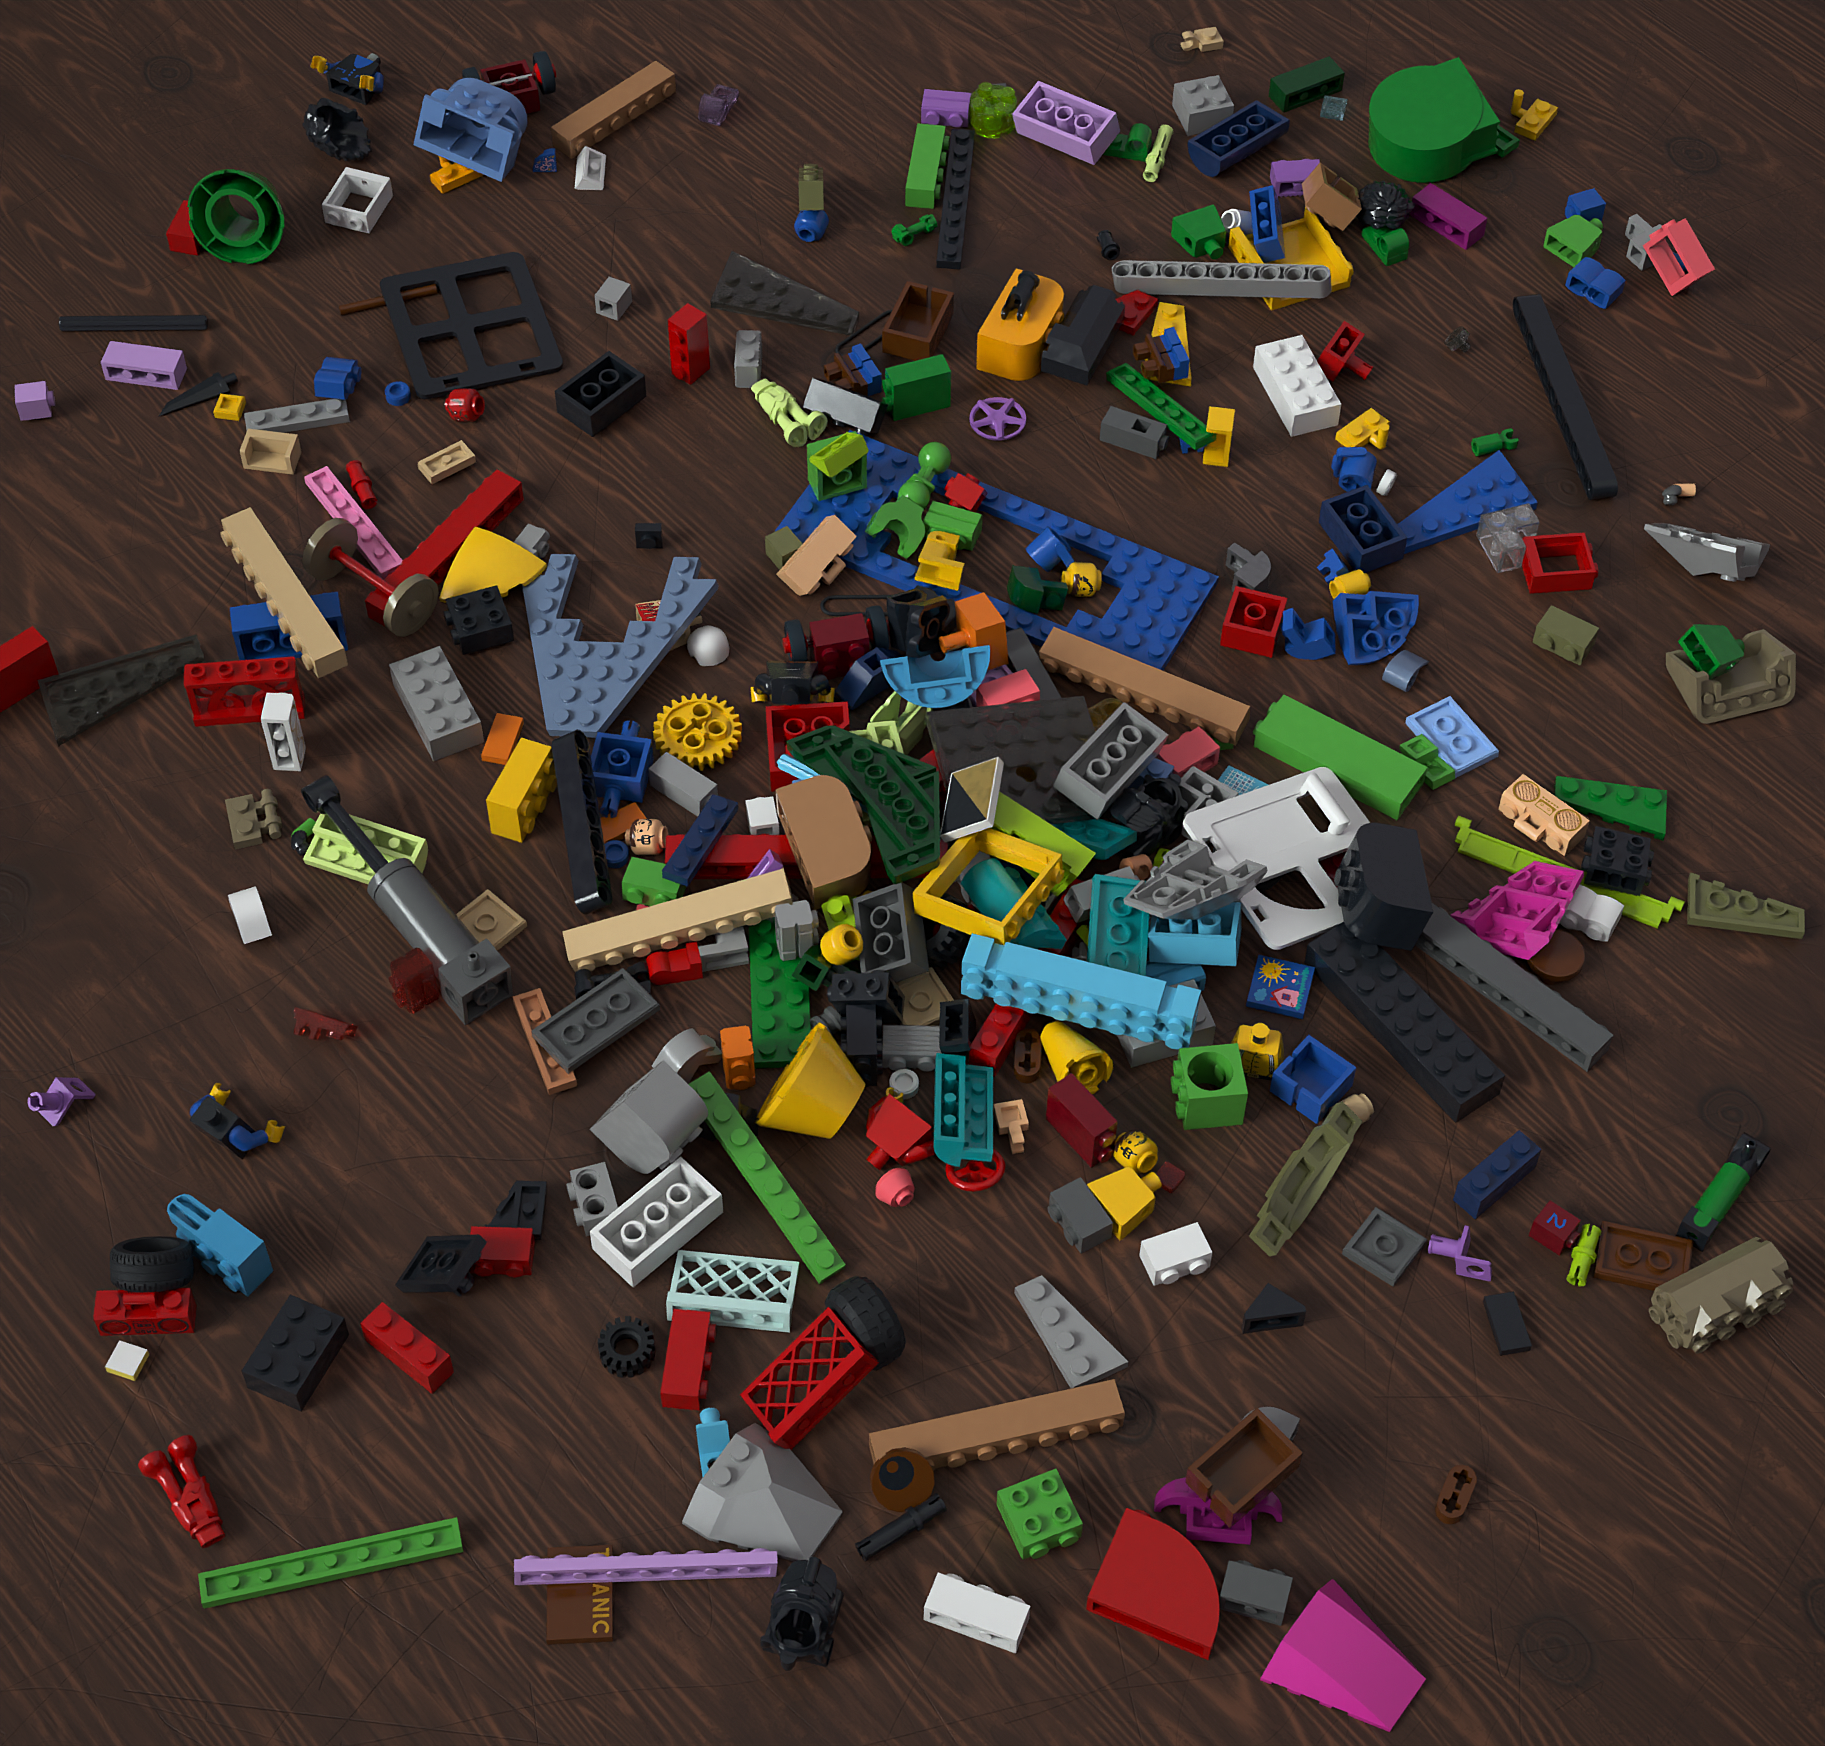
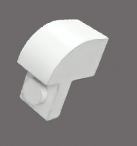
(249, 915)

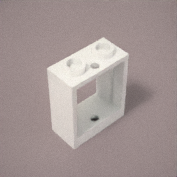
(352, 181)

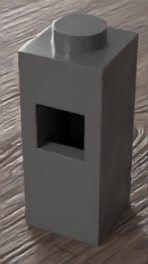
(1134, 432)

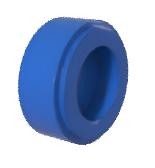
(397, 393)
(616, 853)

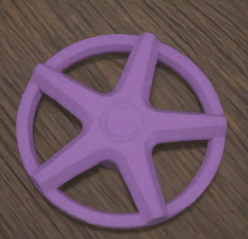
(997, 418)

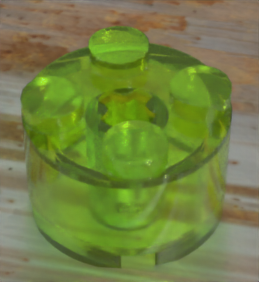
(992, 110)

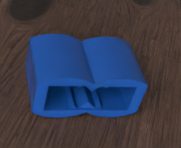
(1595, 282)
(337, 378)

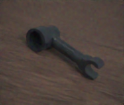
(586, 982)

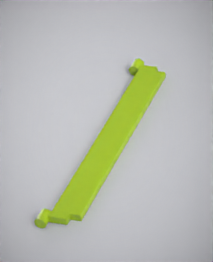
(1513, 859)

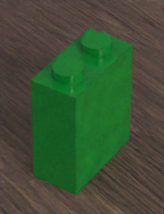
(917, 387)

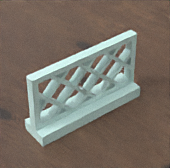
(730, 1309)

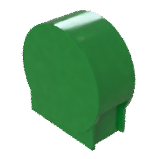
(1430, 122)

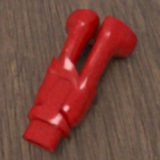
(193, 1506)

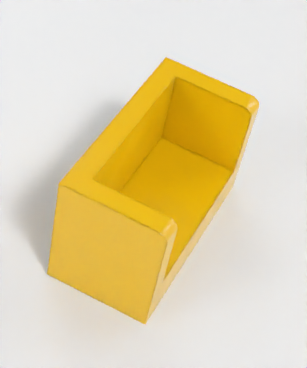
(1219, 422)

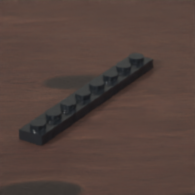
(955, 199)

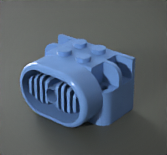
(473, 126)

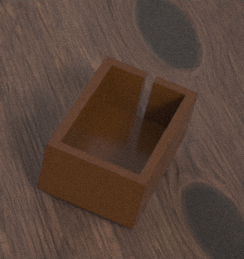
(912, 327)
(1243, 1467)

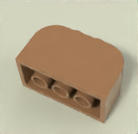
(826, 837)

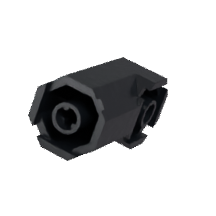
(1083, 335)

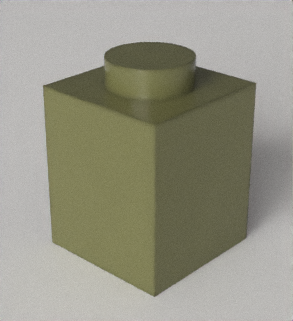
(781, 546)

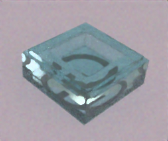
(1333, 108)

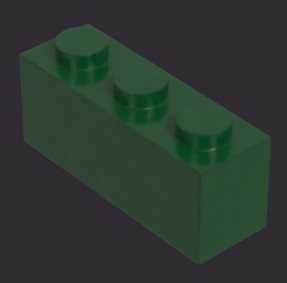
(1306, 84)

